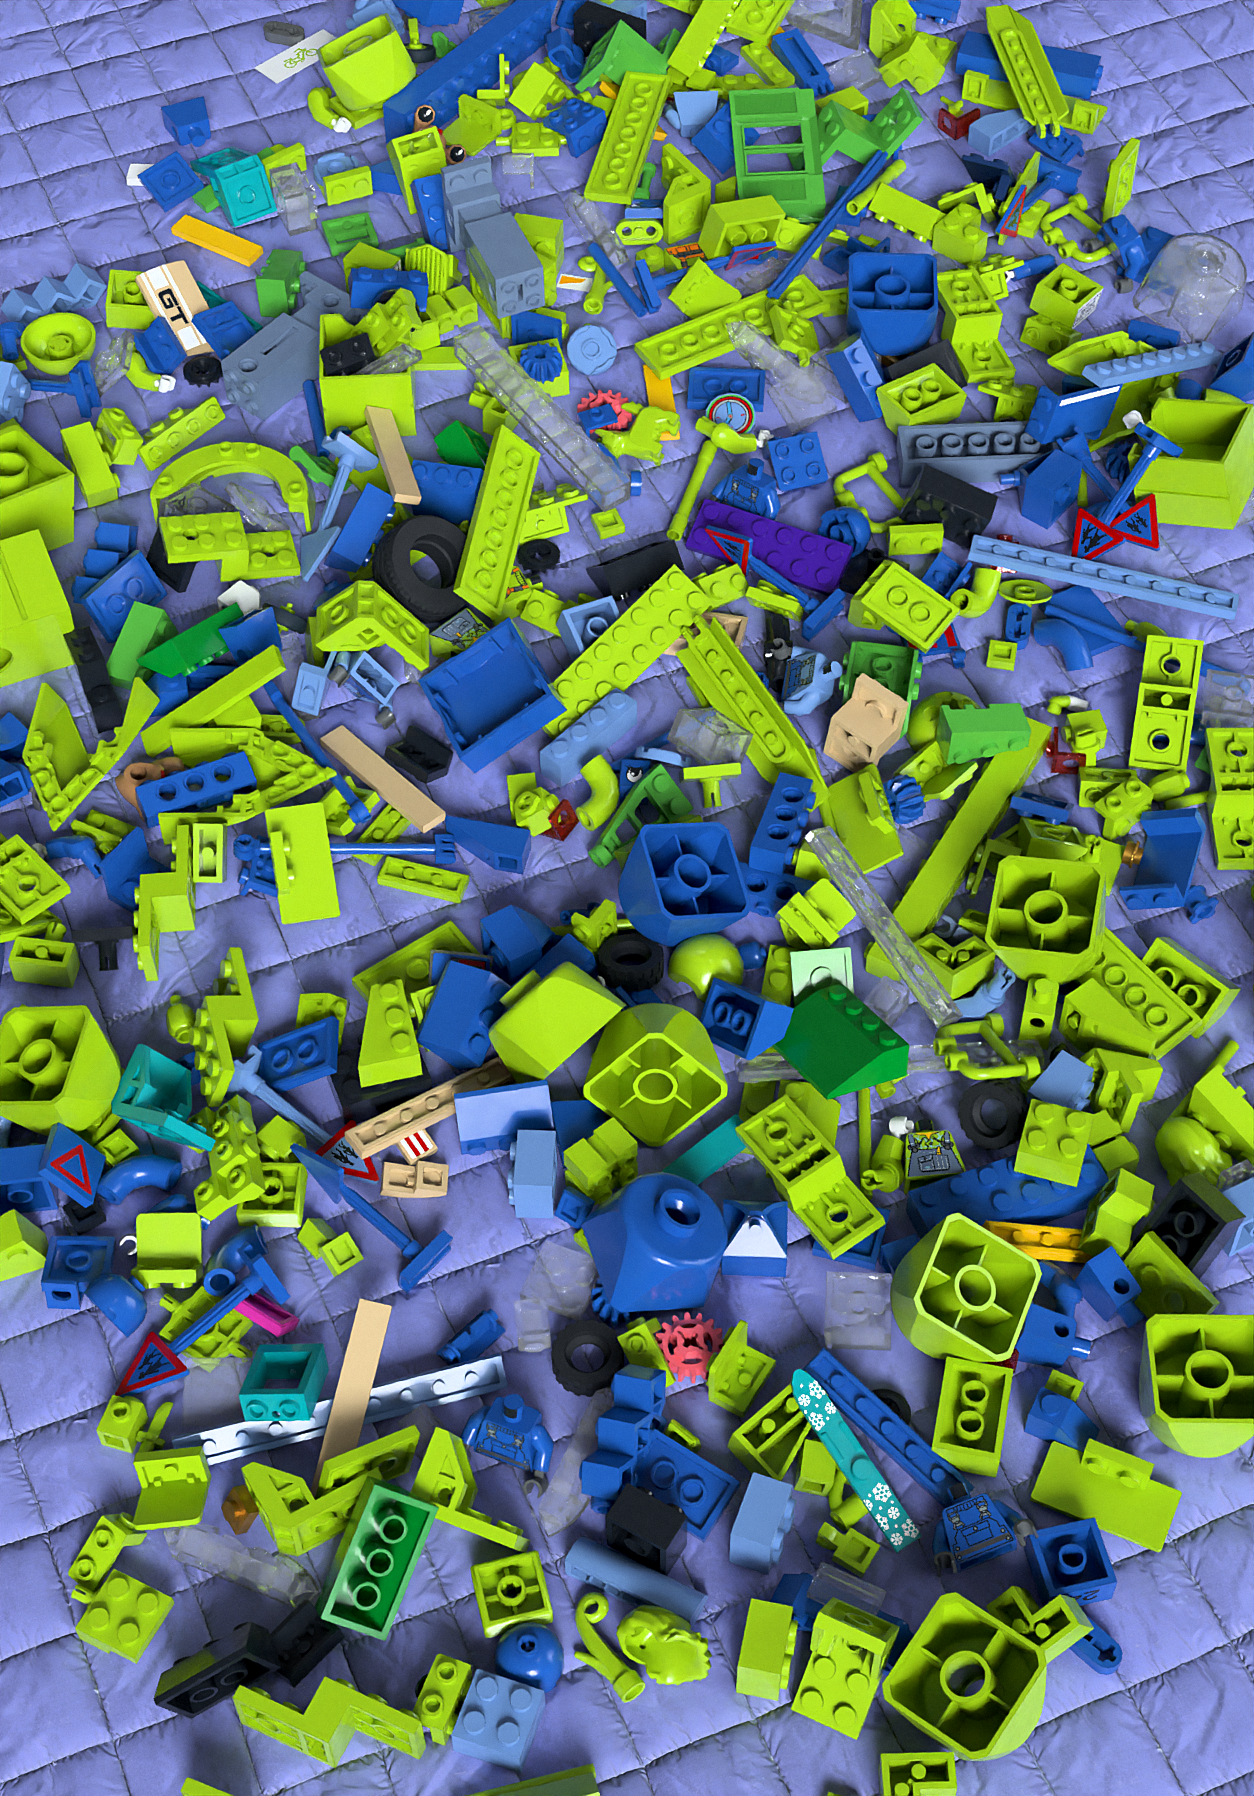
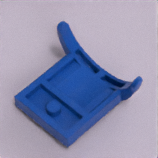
(224, 328)

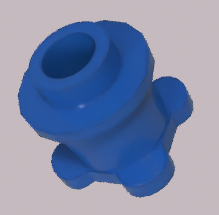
(1200, 904)

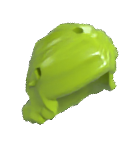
(1190, 1148)
(668, 1645)

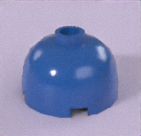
(846, 526)
(119, 1300)
(530, 1656)

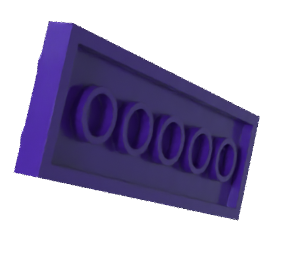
(791, 552)

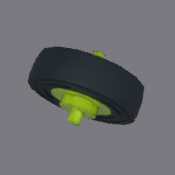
(420, 52)
(287, 619)

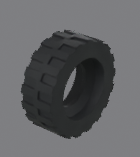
(631, 948)
(972, 1119)
(586, 1333)

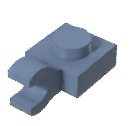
(955, 930)

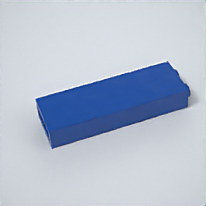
(1074, 71)

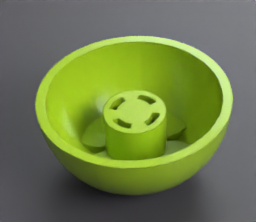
(58, 342)
(925, 716)

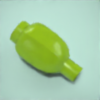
(1143, 629)
(1169, 785)
(179, 1019)

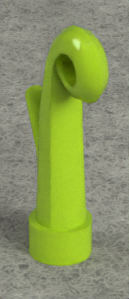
(595, 298)
(603, 1658)

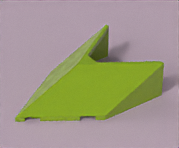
(1132, 394)
(59, 759)
(277, 767)

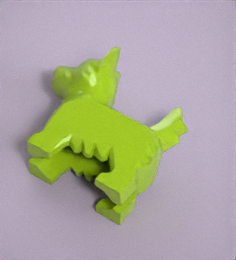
(644, 435)

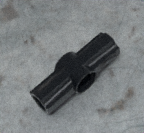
(776, 627)

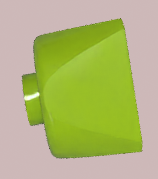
(367, 64)
(1047, 917)
(550, 1020)
(55, 1068)
(655, 1071)
(963, 1292)
(1198, 1382)
(947, 1655)

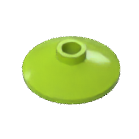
(1025, 591)

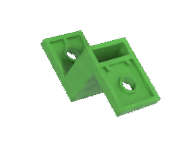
(623, 51)
(860, 138)

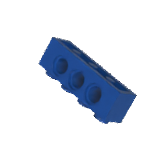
(211, 794)
(781, 824)
(772, 891)

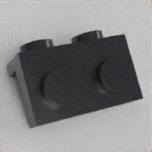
(349, 356)
(420, 755)
(303, 1642)

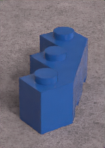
(114, 544)
(624, 1431)
(793, 1592)

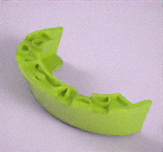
(235, 458)

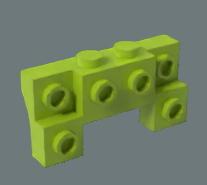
(389, 322)
(233, 1159)

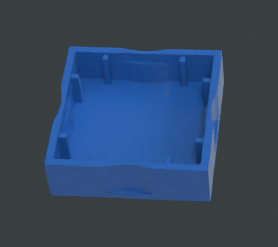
(492, 695)

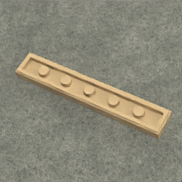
(392, 455)
(383, 779)
(424, 1109)
(354, 1383)

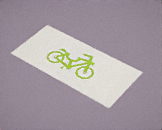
(295, 57)

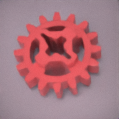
(615, 402)
(689, 1345)

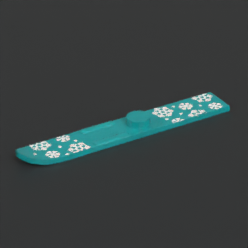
(853, 1461)

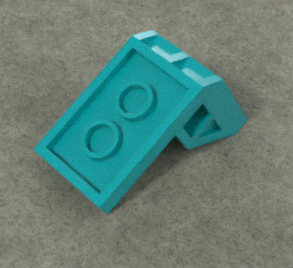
(237, 183)
(159, 1099)

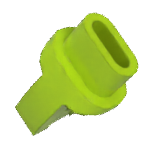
(1087, 743)

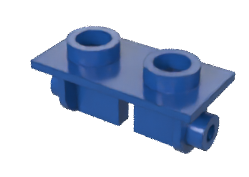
(472, 1339)

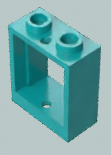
(284, 1362)

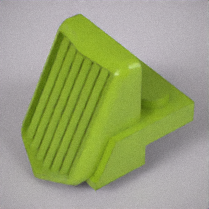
(438, 265)
(815, 917)
(1121, 1083)

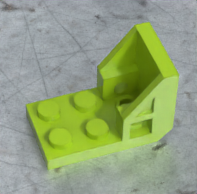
(888, 35)
(686, 198)
(903, 604)
(363, 605)
(447, 1472)
(293, 1514)
(844, 1666)

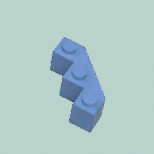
(79, 290)

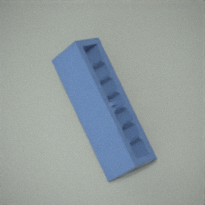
(631, 1580)

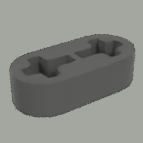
(283, 33)

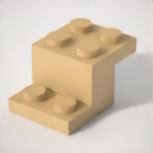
(865, 725)

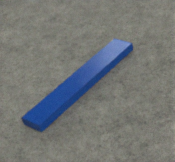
(885, 1427)

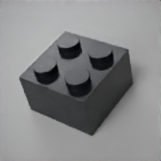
(646, 1529)

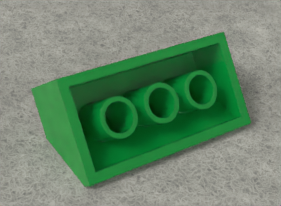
(192, 646)
(376, 1558)

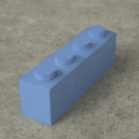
(588, 737)

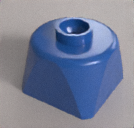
(892, 300)
(682, 882)
(657, 1244)

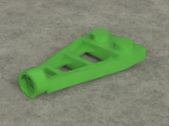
(664, 796)

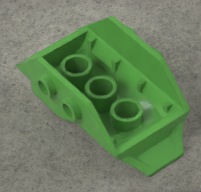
(889, 665)

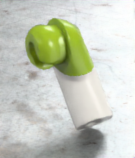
(1068, 702)

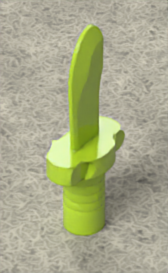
(151, 1438)

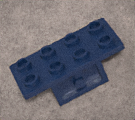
(993, 175)

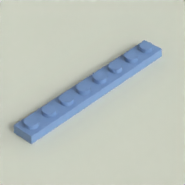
(1152, 364)

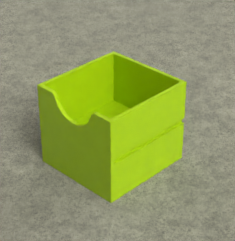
(347, 396)
(1214, 470)
(34, 490)
(31, 611)

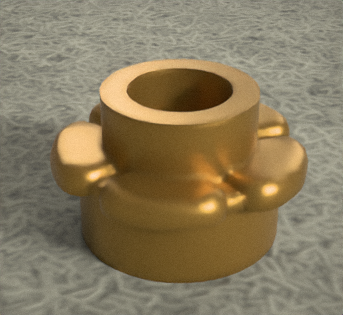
(1132, 853)

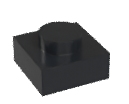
(84, 1218)

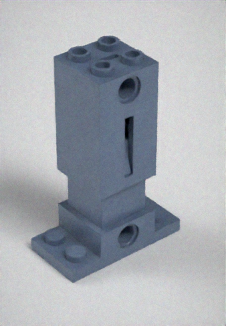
(491, 239)
(285, 352)

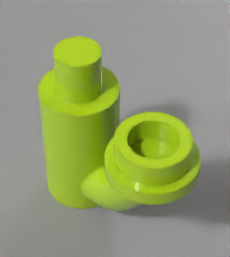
(845, 1512)

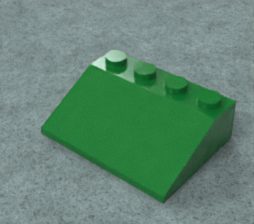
(842, 1044)

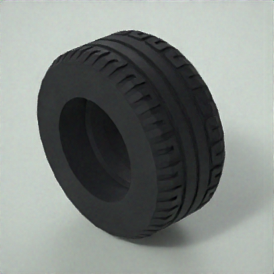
(394, 573)

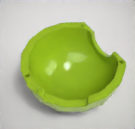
(703, 958)

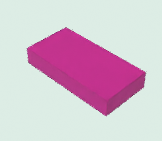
(267, 1314)

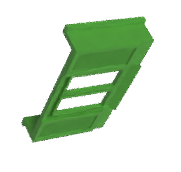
(796, 192)

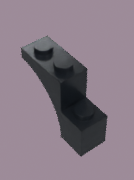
(94, 679)

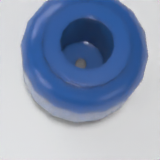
(752, 955)

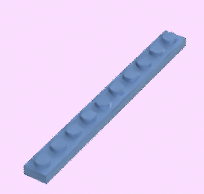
(1104, 577)
(386, 1401)

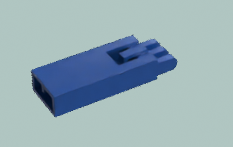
(800, 60)

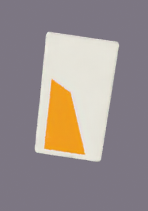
(574, 282)

